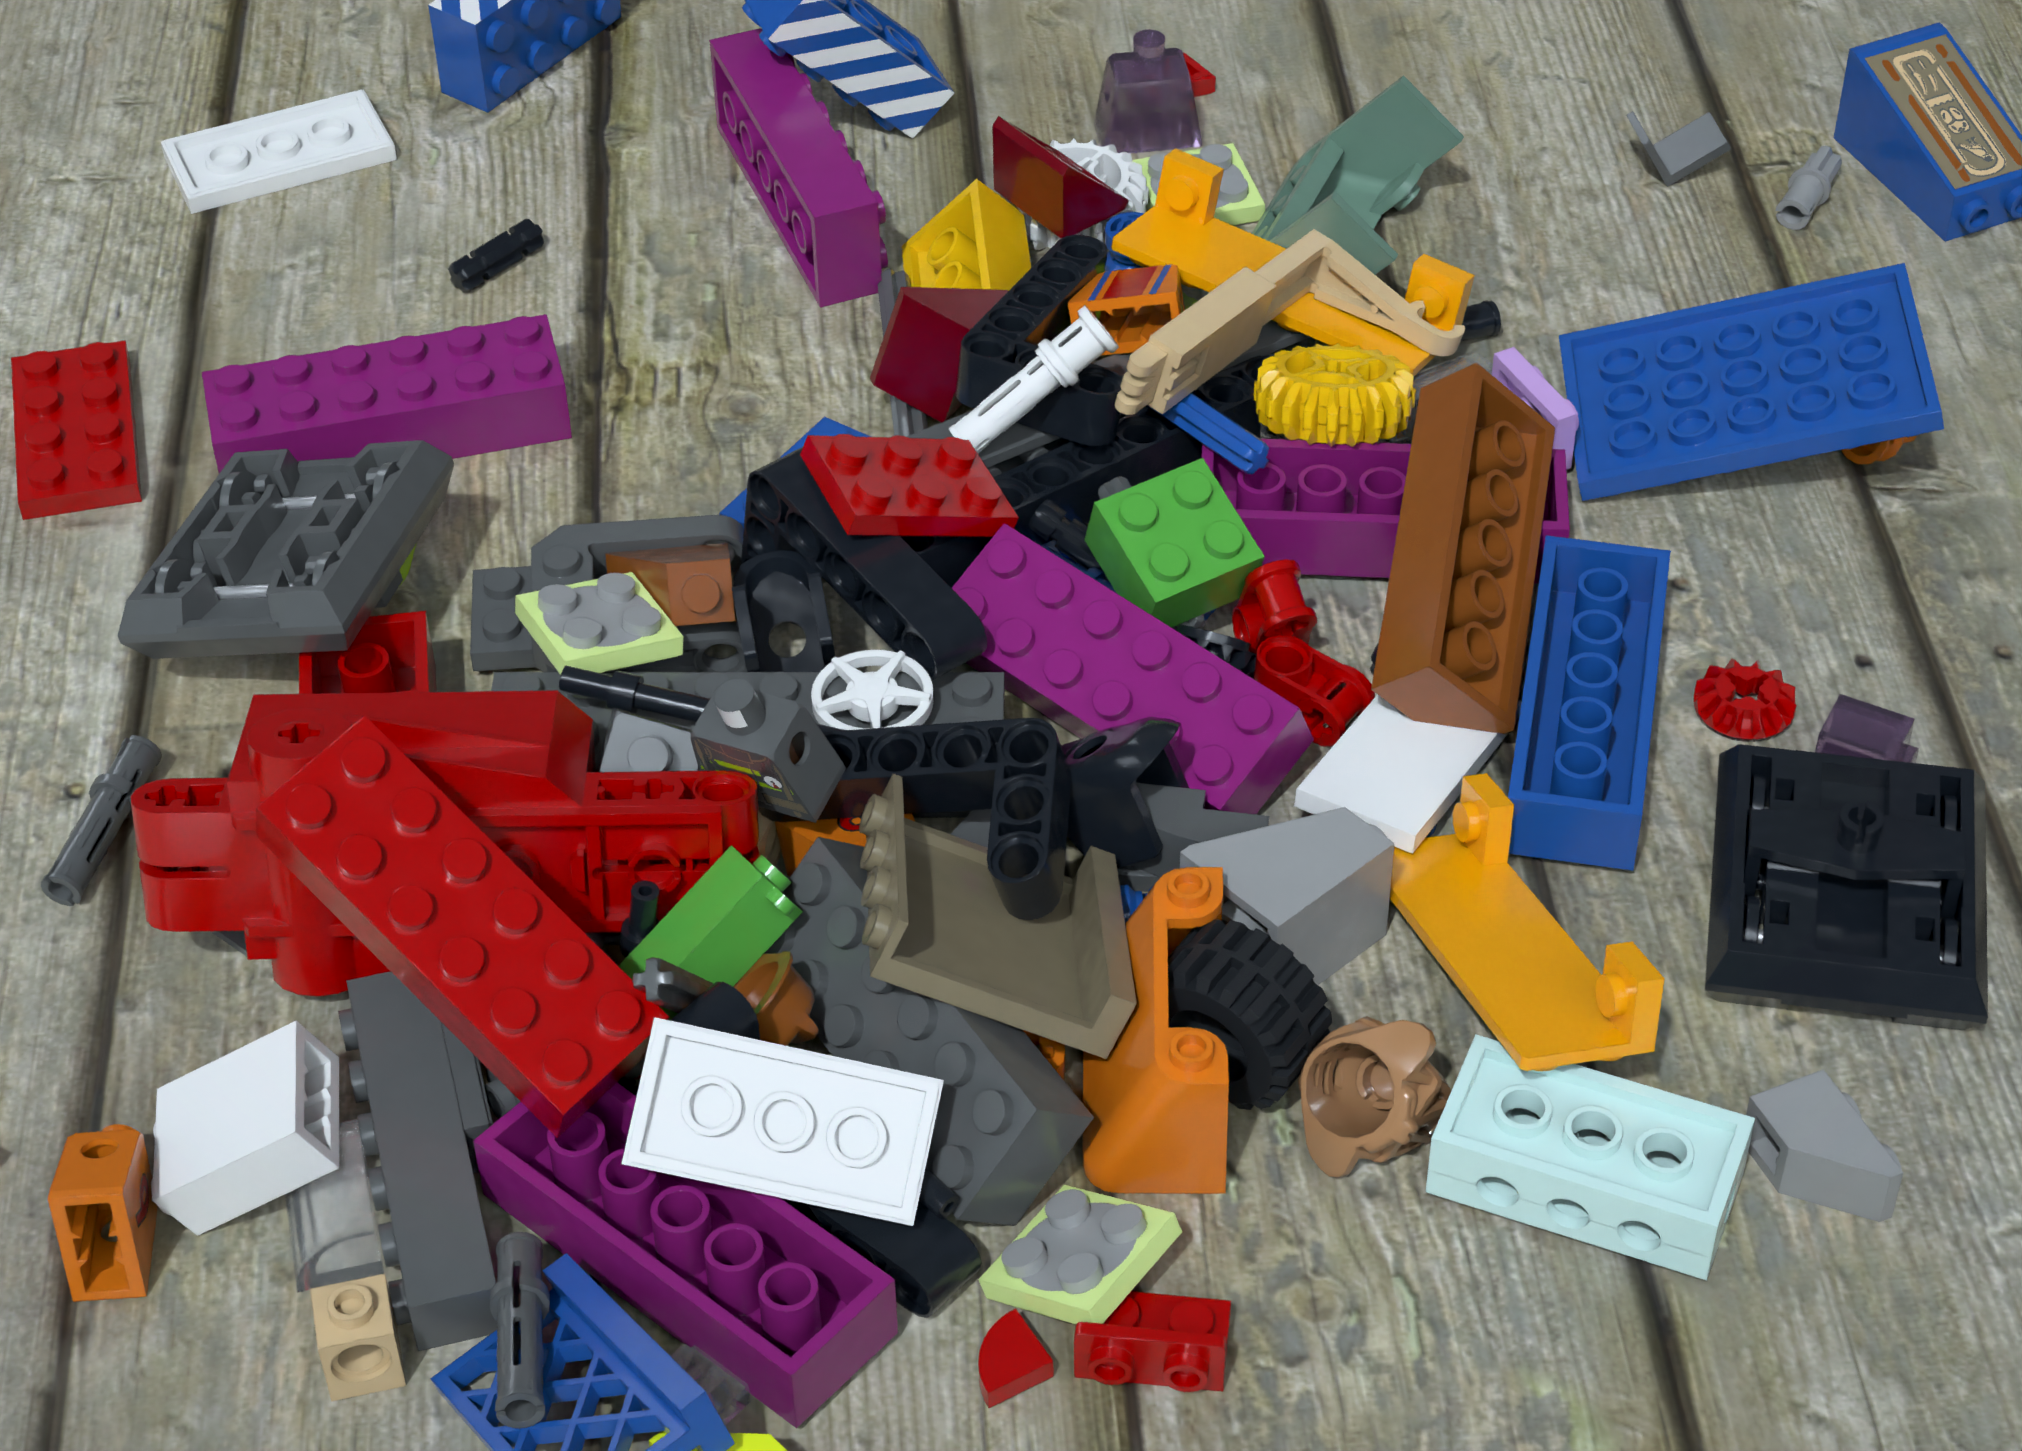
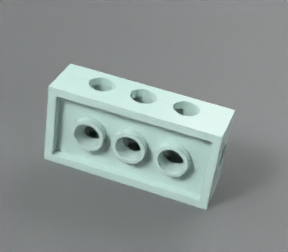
(1590, 1158)

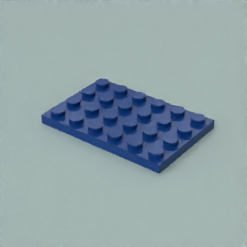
(1749, 382)

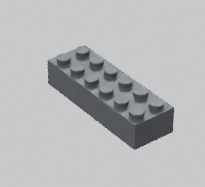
(1001, 1106)

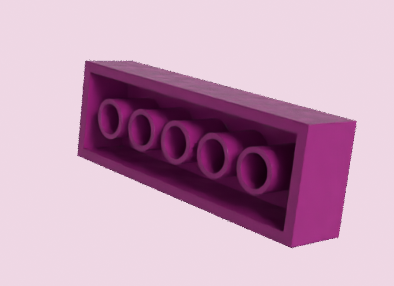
(799, 168)
(451, 388)
(1343, 504)
(1107, 663)
(697, 1258)

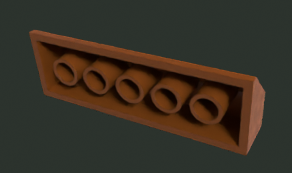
(1465, 555)

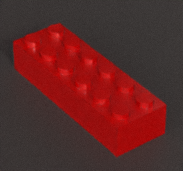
(459, 924)

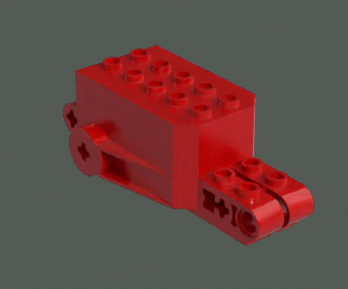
(503, 757)

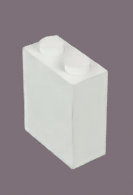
(246, 1129)

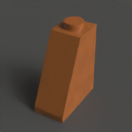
(685, 581)

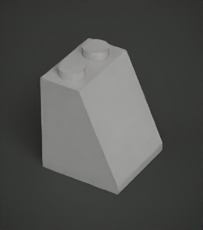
(1307, 884)

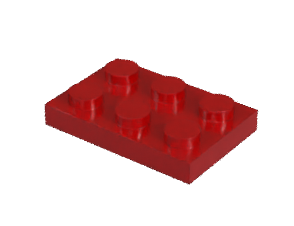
(907, 486)

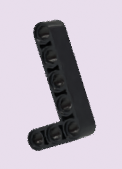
(1024, 317)
(871, 572)
(967, 766)
(924, 1259)

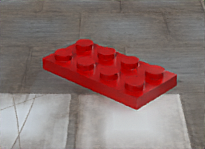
(75, 430)

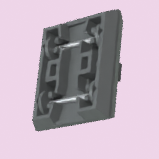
(287, 553)

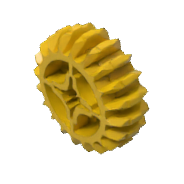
(1334, 394)

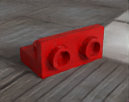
(1157, 1343)

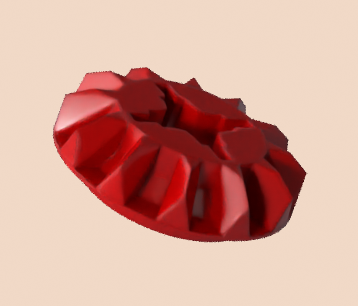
(1745, 716)

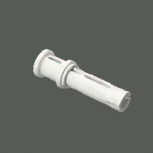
(1054, 365)

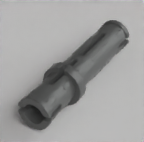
(100, 820)
(519, 1385)

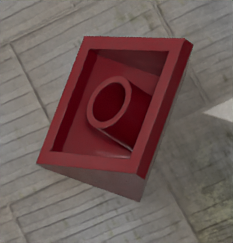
(1049, 183)
(924, 343)

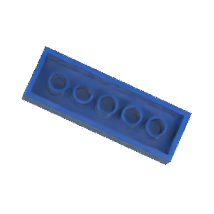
(1588, 703)

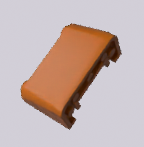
(1162, 1087)

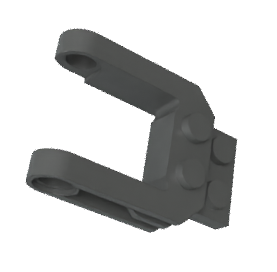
(578, 555)

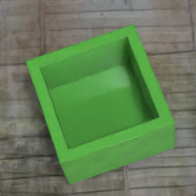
(1173, 544)

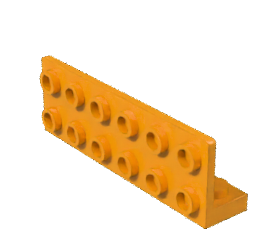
(1210, 251)
(1512, 953)

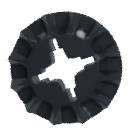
(1225, 647)

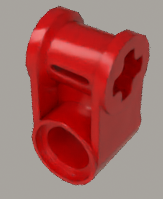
(1272, 605)
(1313, 685)

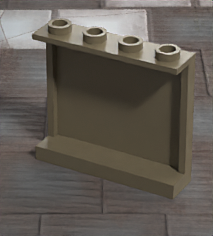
(948, 936)

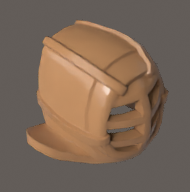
(1380, 1095)

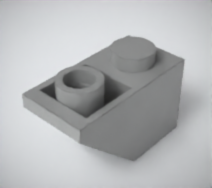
(1821, 1150)

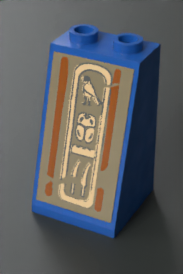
(1931, 131)

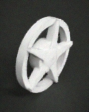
(872, 694)

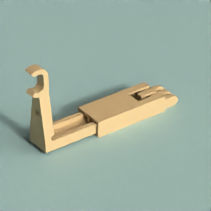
(1232, 316)

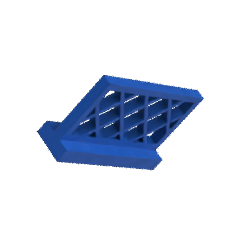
(637, 1366)

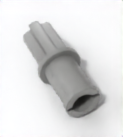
(1808, 188)

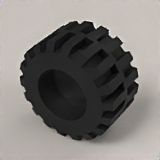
(1254, 1002)

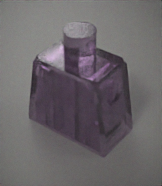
(1147, 99)

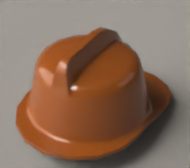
(779, 999)

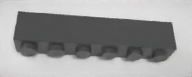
(424, 1164)

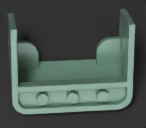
(1360, 174)

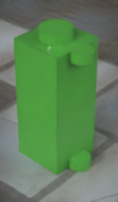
(721, 922)

